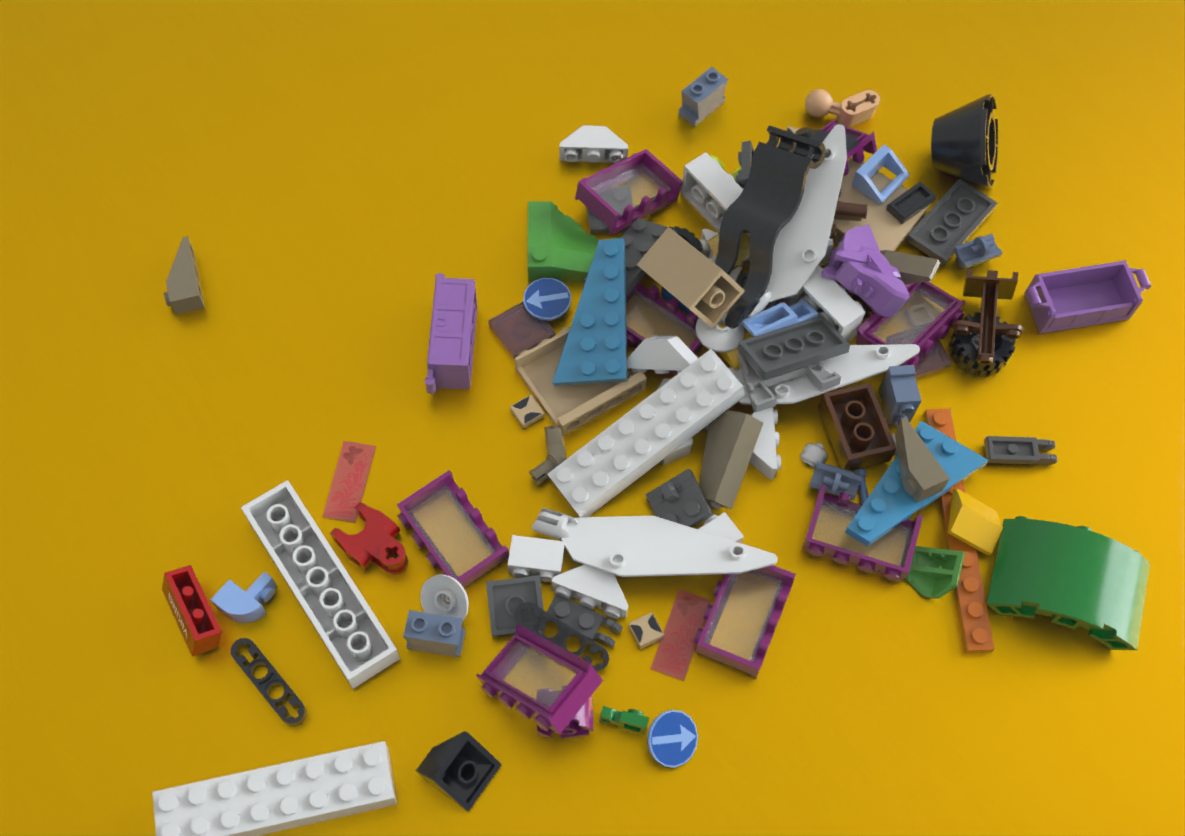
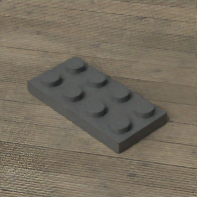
(951, 221)
(638, 241)
(793, 347)

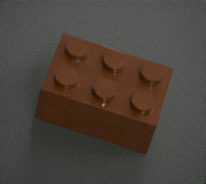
(856, 427)

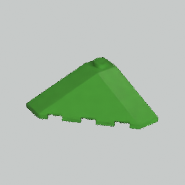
(557, 245)

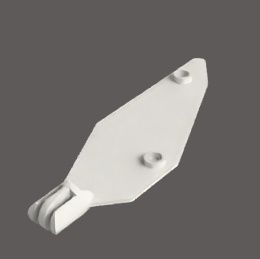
(806, 237)
(856, 365)
(648, 546)

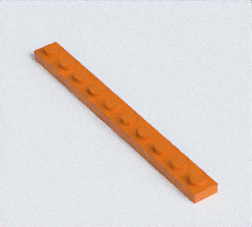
(969, 592)

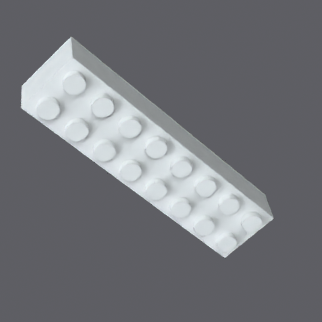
(647, 434)
(321, 584)
(279, 795)

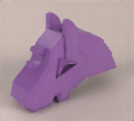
(867, 272)

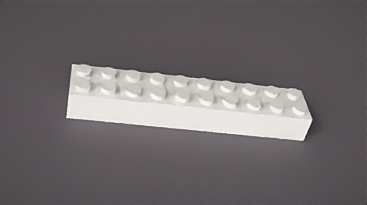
(713, 191)

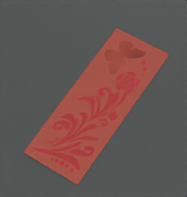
(349, 481)
(677, 646)

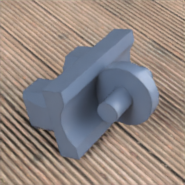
(976, 251)
(836, 479)

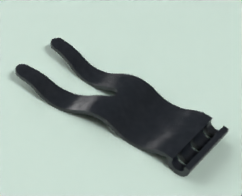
(763, 209)

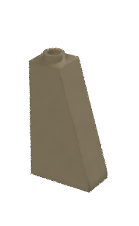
(727, 456)

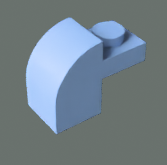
(242, 605)

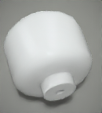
(814, 453)

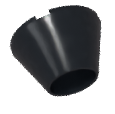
(967, 142)

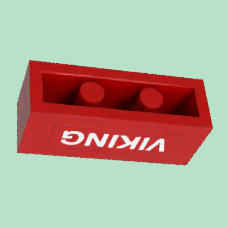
(191, 610)

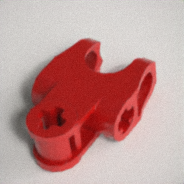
(374, 542)

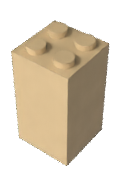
(691, 277)

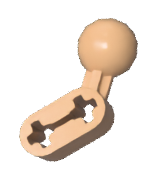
(849, 113)

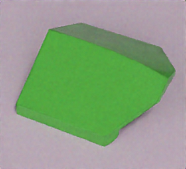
(935, 571)

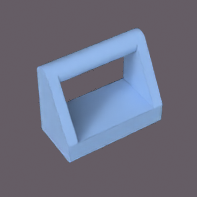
(886, 158)

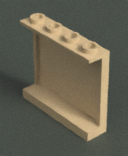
(885, 228)
(570, 404)

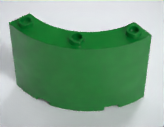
(1072, 578)

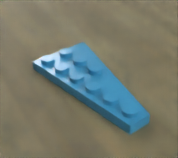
(598, 333)
(890, 502)

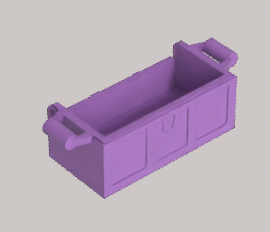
(1085, 296)
(451, 334)

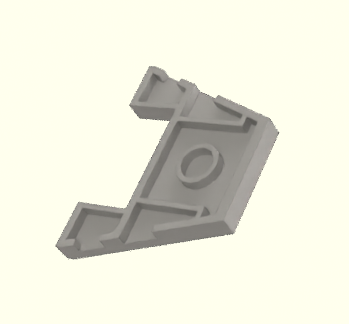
(762, 397)

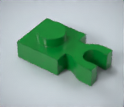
(632, 720)

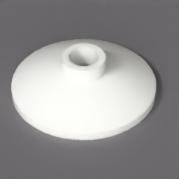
(719, 338)
(435, 599)

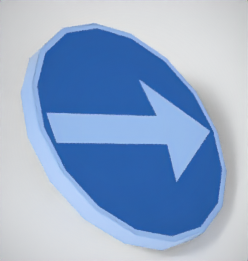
(547, 299)
(672, 738)

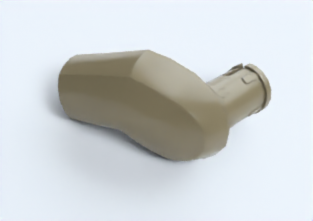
(555, 454)

